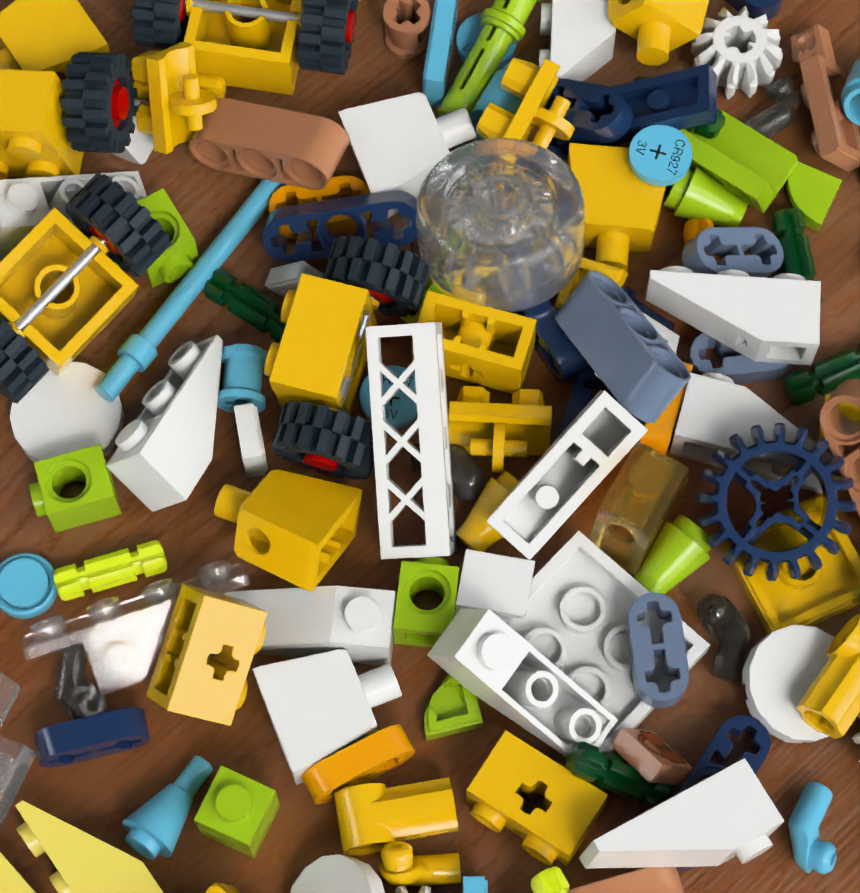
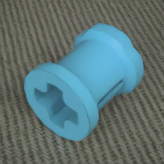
(242, 377)

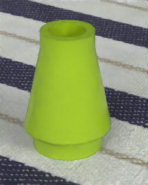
(703, 197)
(674, 556)

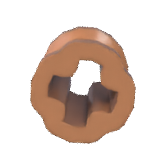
(406, 27)

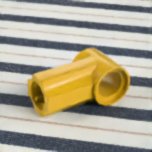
(835, 694)
(378, 815)

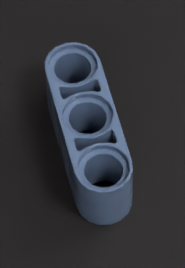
(622, 346)

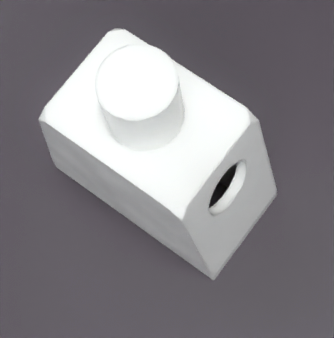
(402, 140)
(322, 704)

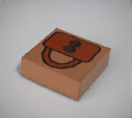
(651, 756)

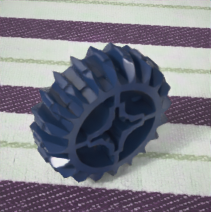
(814, 533)

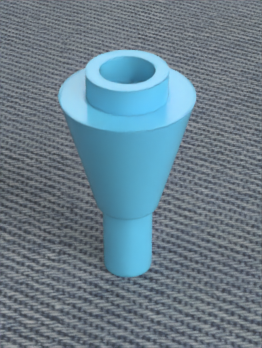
(159, 821)

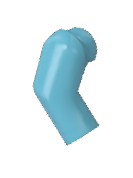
(804, 830)

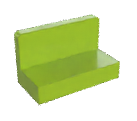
(743, 162)

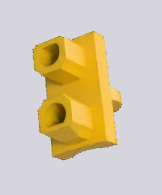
(535, 87)
(174, 96)
(498, 427)

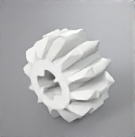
(738, 51)

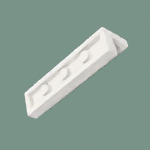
(433, 440)

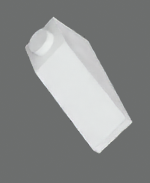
(718, 409)
(566, 474)
(326, 620)
(696, 828)

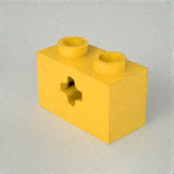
(481, 341)
(184, 674)
(522, 770)

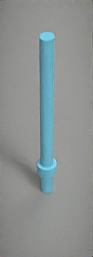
(139, 348)

